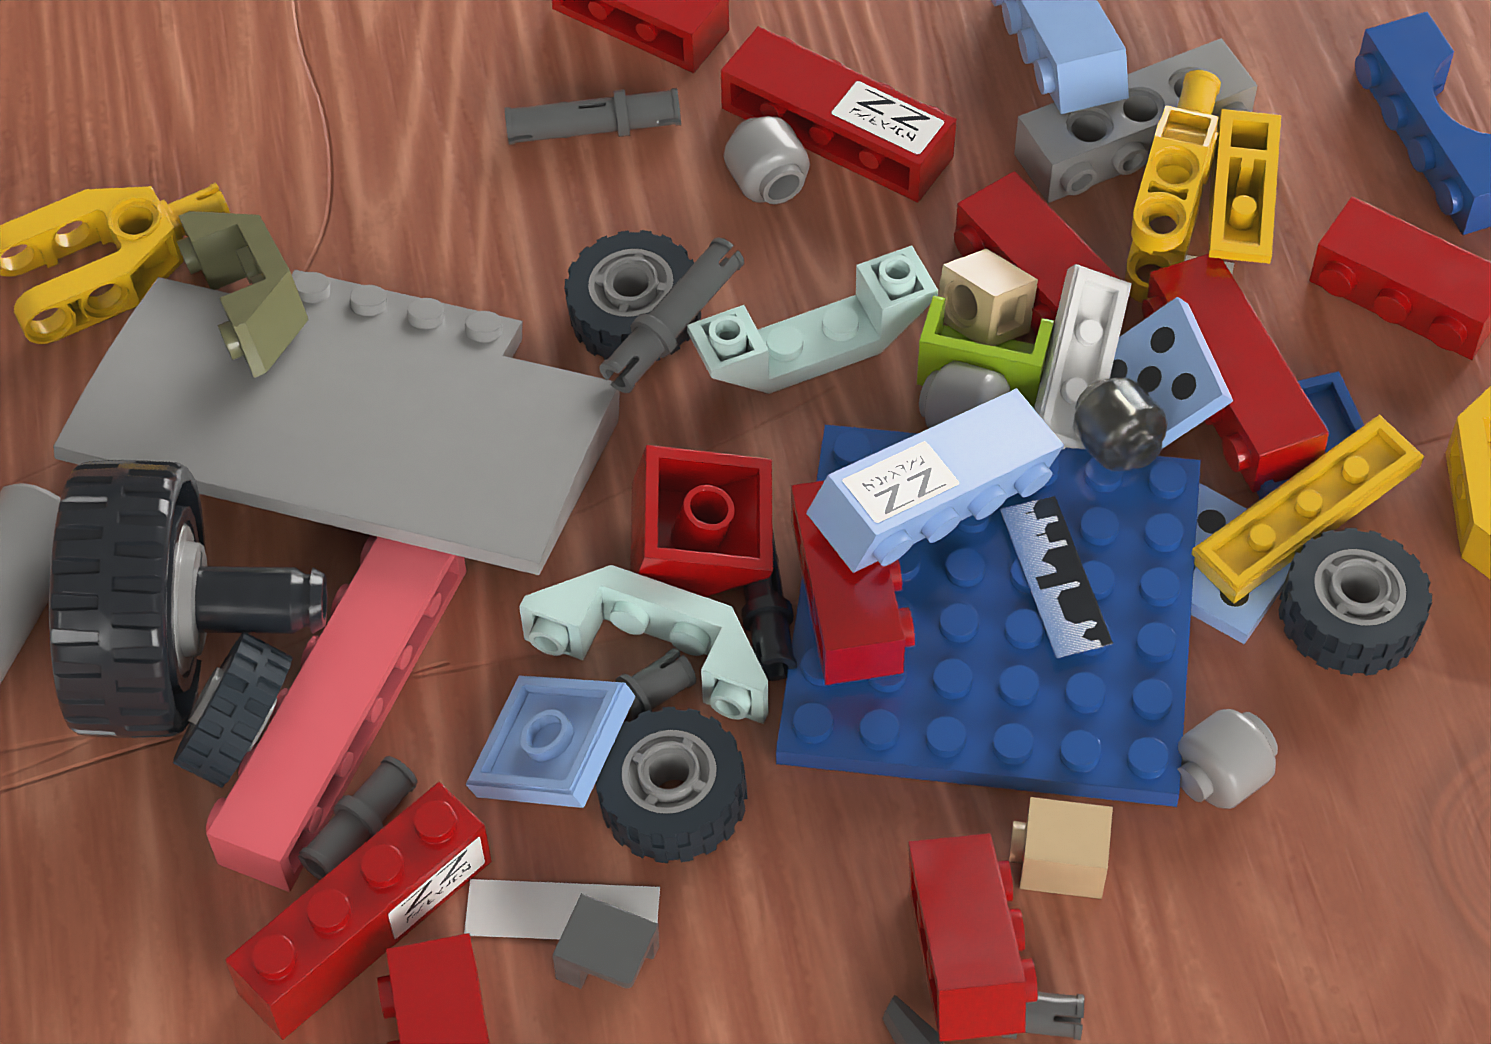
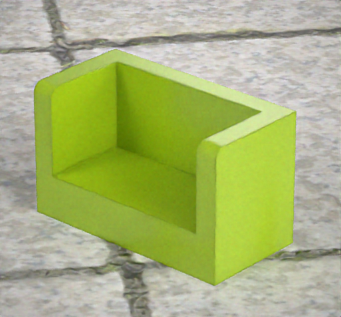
(1016, 360)

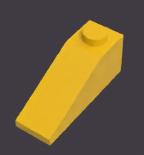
(1244, 186)

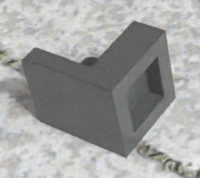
(604, 944)

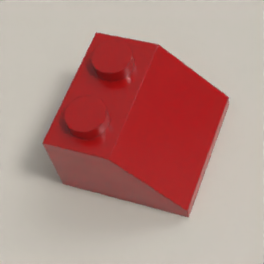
(701, 519)

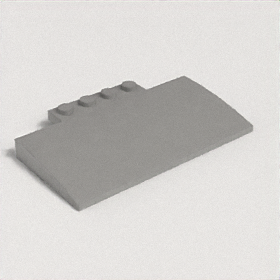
(369, 421)

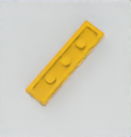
(1306, 506)

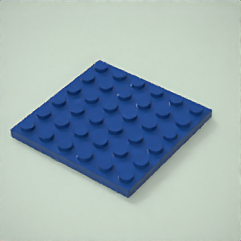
(983, 682)

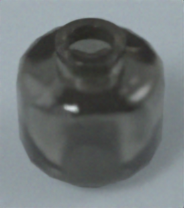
(1119, 424)

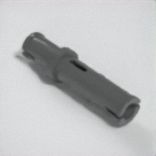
(593, 116)
(656, 332)

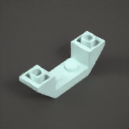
(887, 300)
(571, 612)

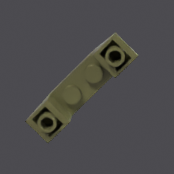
(259, 316)

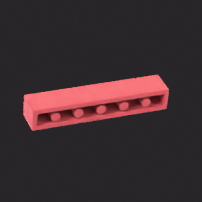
(332, 709)

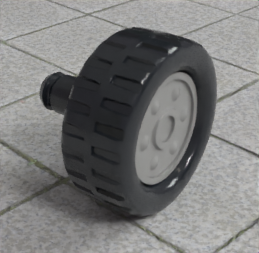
(139, 598)

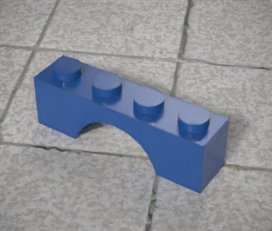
(1405, 71)

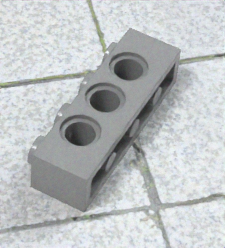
(1097, 143)

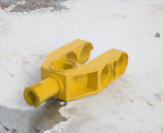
(1174, 178)
(128, 217)

